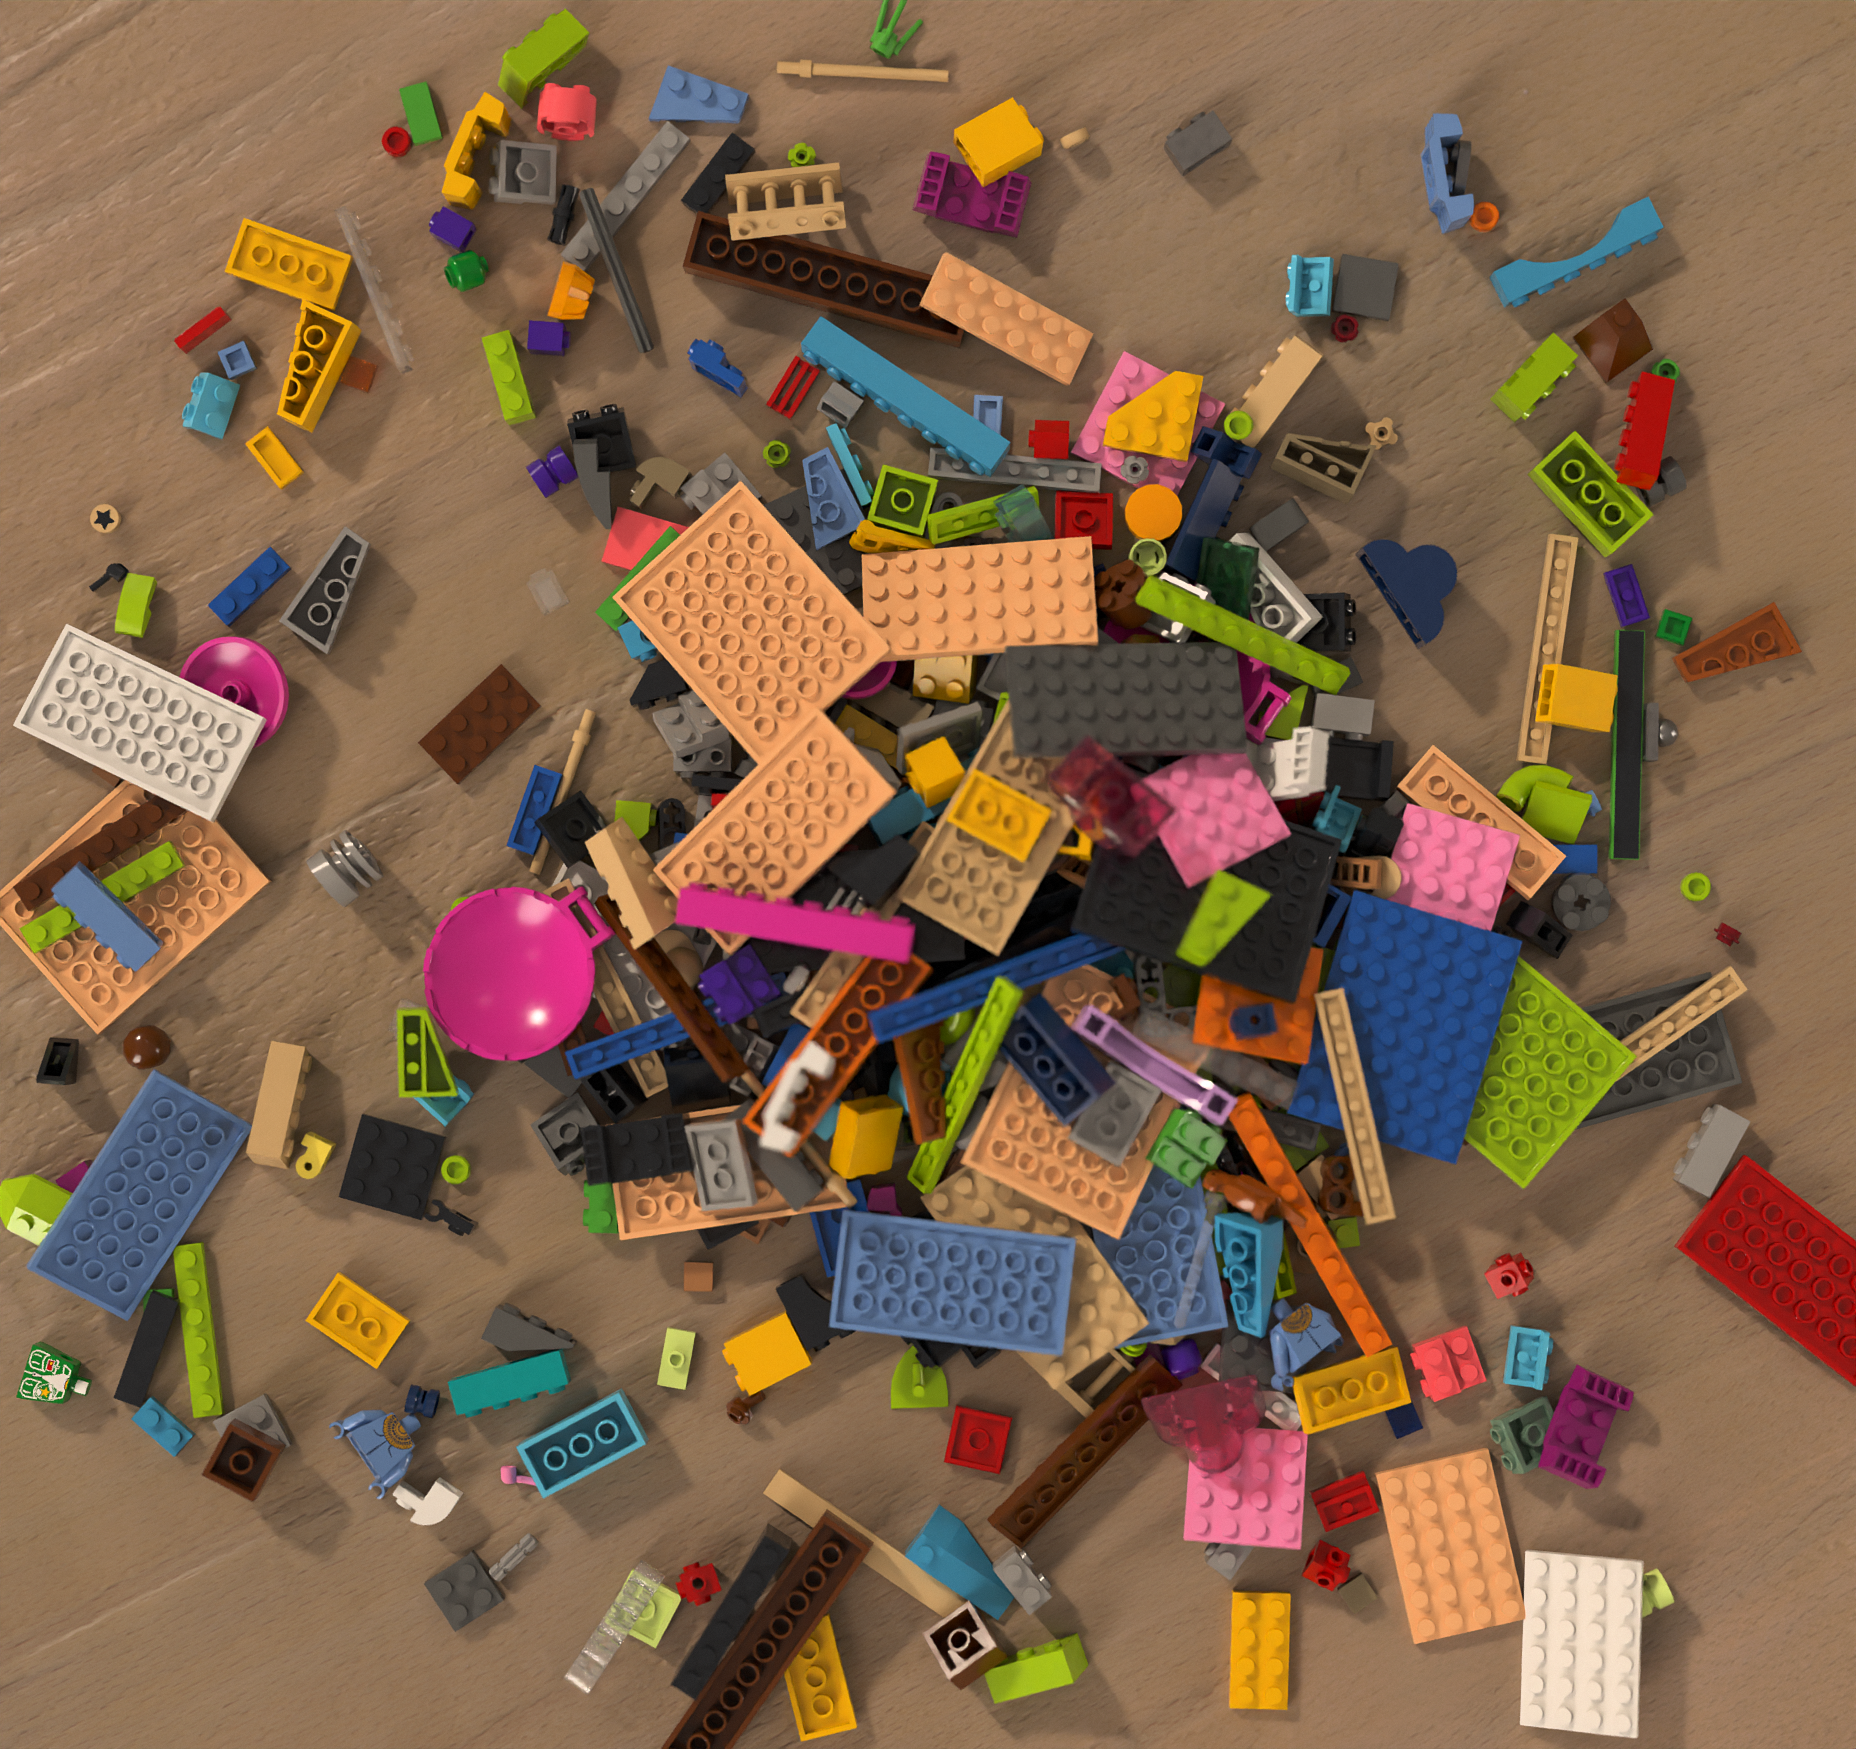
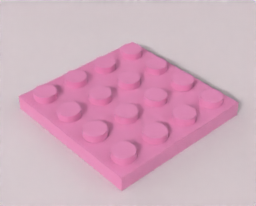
(1127, 382)
(1219, 813)
(1452, 866)
(1256, 1498)

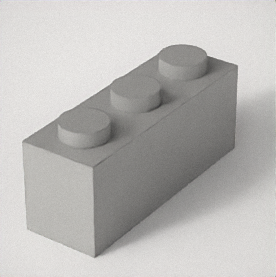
(1710, 1149)

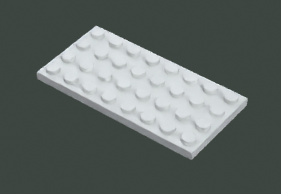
(140, 722)

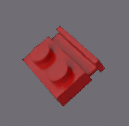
(1344, 1501)

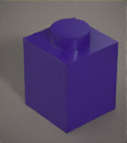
(452, 229)
(548, 338)

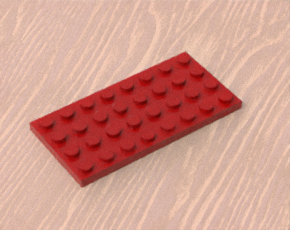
(1781, 1261)

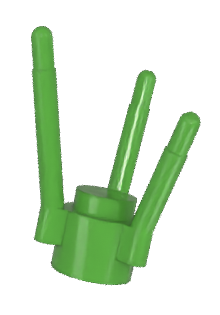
(885, 42)

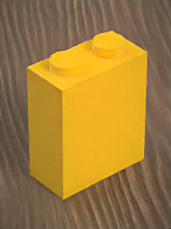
(998, 141)
(1576, 698)
(865, 1136)
(766, 1353)

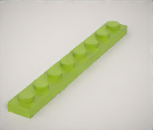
(1242, 635)
(967, 1081)

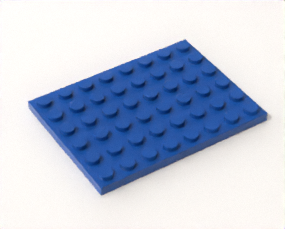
(1422, 1021)

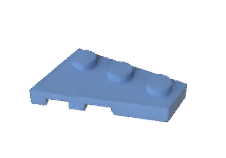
(694, 98)
(830, 500)

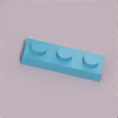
(850, 464)

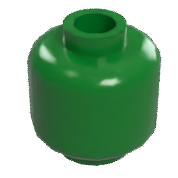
(466, 271)

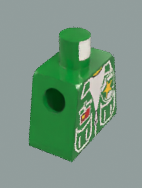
(51, 1376)

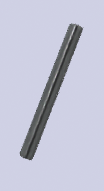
(616, 270)

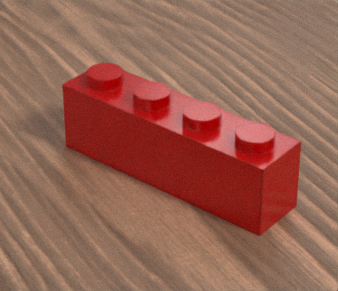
(1645, 430)

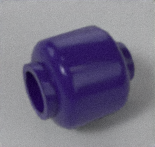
(1182, 1358)

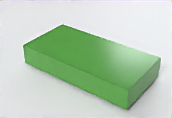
(420, 113)

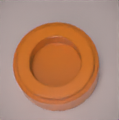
(1484, 217)

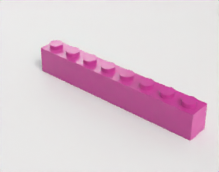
(795, 923)

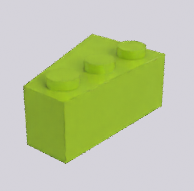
(1037, 1669)

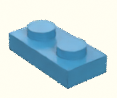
(163, 1426)

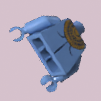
(1299, 1339)
(381, 1443)

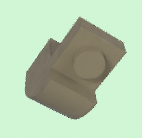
(659, 473)

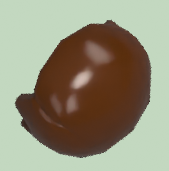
(146, 1047)

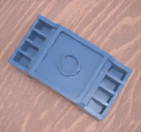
(1440, 135)

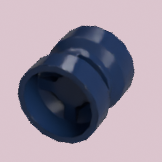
(417, 1396)

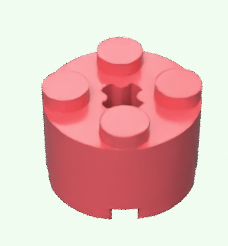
(566, 112)

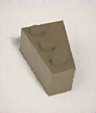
(1323, 464)

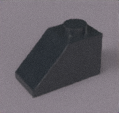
(1539, 929)

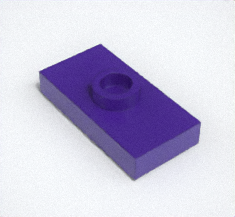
(1626, 595)

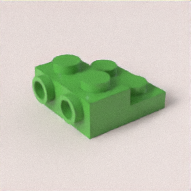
(1186, 1146)
(602, 1214)

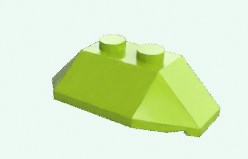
(31, 1205)

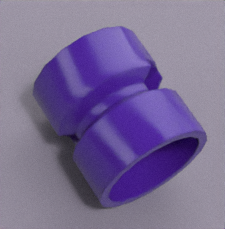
(553, 471)

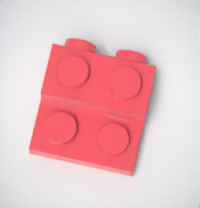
(1447, 1364)

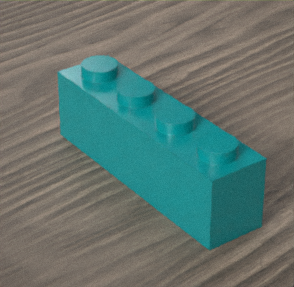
(509, 1381)

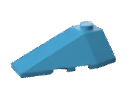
(1252, 1264)
(955, 1559)

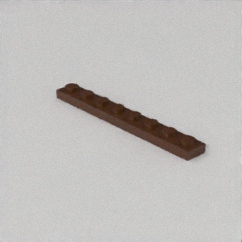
(100, 848)
(678, 997)

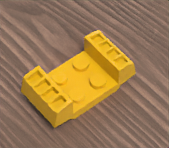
(488, 115)

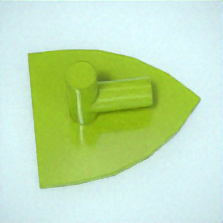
(916, 1385)

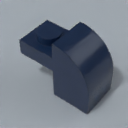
(1219, 446)

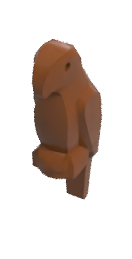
(1252, 1197)

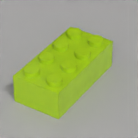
(1589, 495)

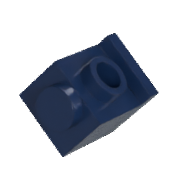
(1264, 1017)

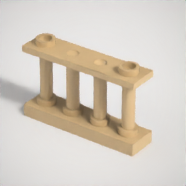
(785, 184)
(1084, 1399)

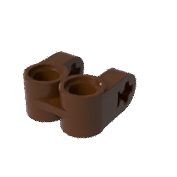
(1342, 1185)

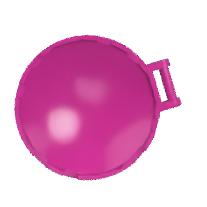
(512, 971)

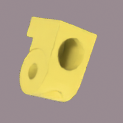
(316, 1155)

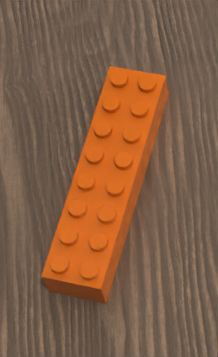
(846, 1036)

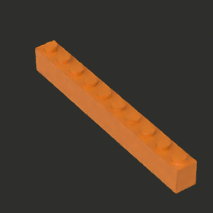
(1315, 1235)

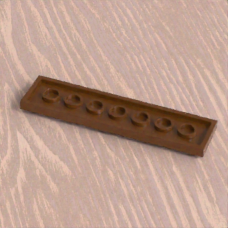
(1081, 1454)

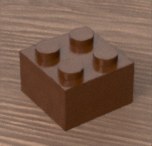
(243, 1459)
(965, 1645)

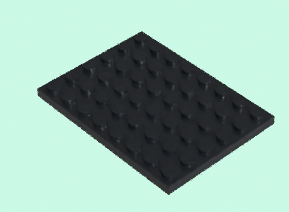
(1148, 907)

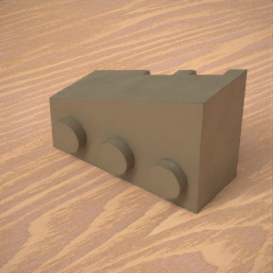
(893, 707)

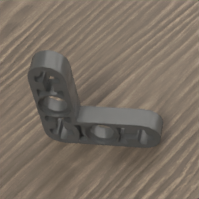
(1159, 1004)

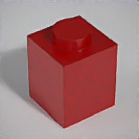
(1050, 439)

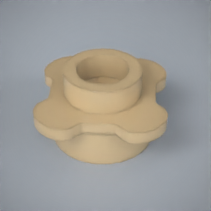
(1386, 426)

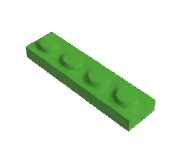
(610, 609)

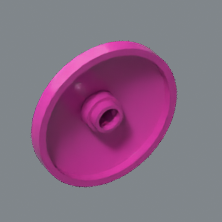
(243, 675)

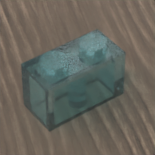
(1021, 516)

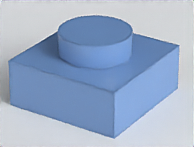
(237, 360)

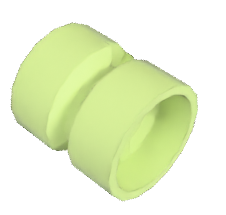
(1149, 556)
(1655, 1592)

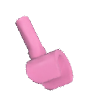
(510, 1476)

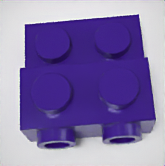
(738, 985)

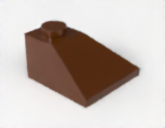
(1614, 340)

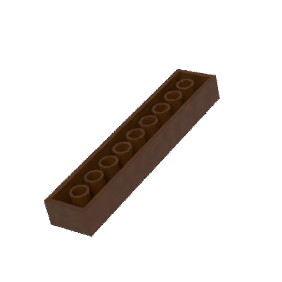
(817, 279)
(772, 1637)

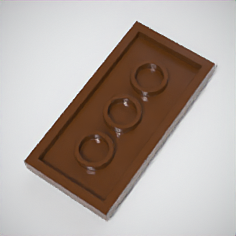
(479, 724)

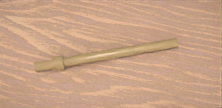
(807, 68)
(581, 738)
(834, 1181)

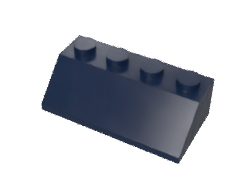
(1204, 519)
(1054, 1060)

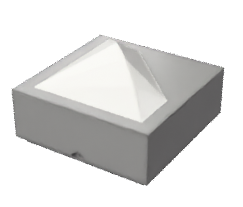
(797, 978)

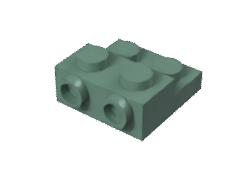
(1522, 1434)

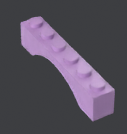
(1129, 1051)

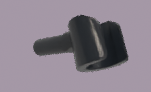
(114, 571)

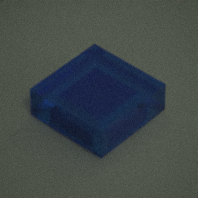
(1403, 1420)

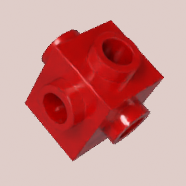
(1510, 1275)
(1327, 1565)
(709, 1581)

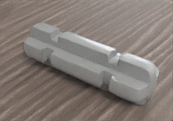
(513, 1557)

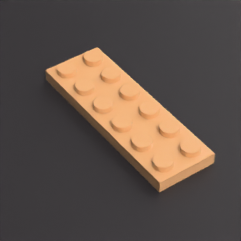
(1006, 319)
(1447, 788)

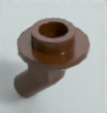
(739, 1409)

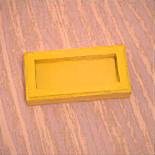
(274, 458)

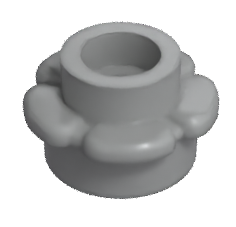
(1134, 477)

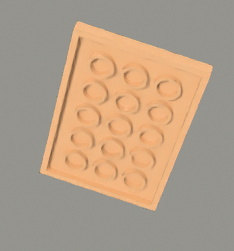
(1450, 1545)

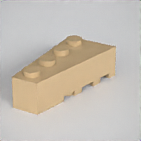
(641, 895)

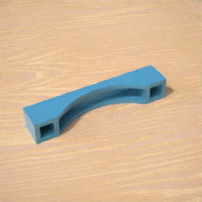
(1523, 278)

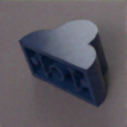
(1411, 584)

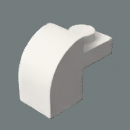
(430, 1507)

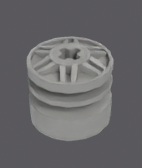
(345, 868)

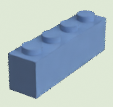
(106, 916)

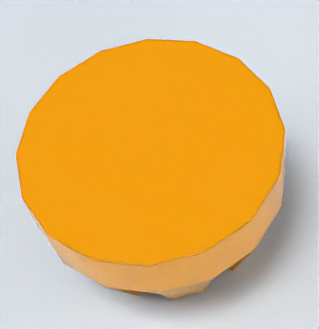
(571, 293)
(1153, 513)

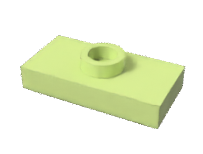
(676, 1358)

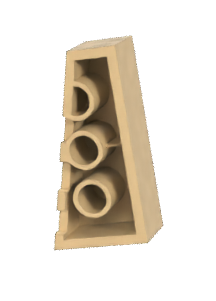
(1278, 385)
(279, 1105)

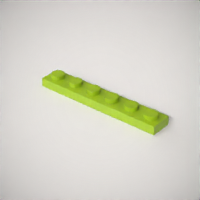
(123, 884)
(198, 1330)

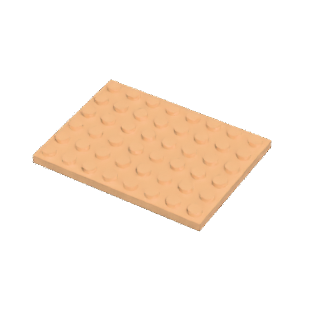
(751, 622)
(177, 909)
(1029, 1147)

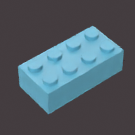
(582, 1443)

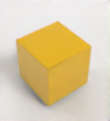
(934, 772)

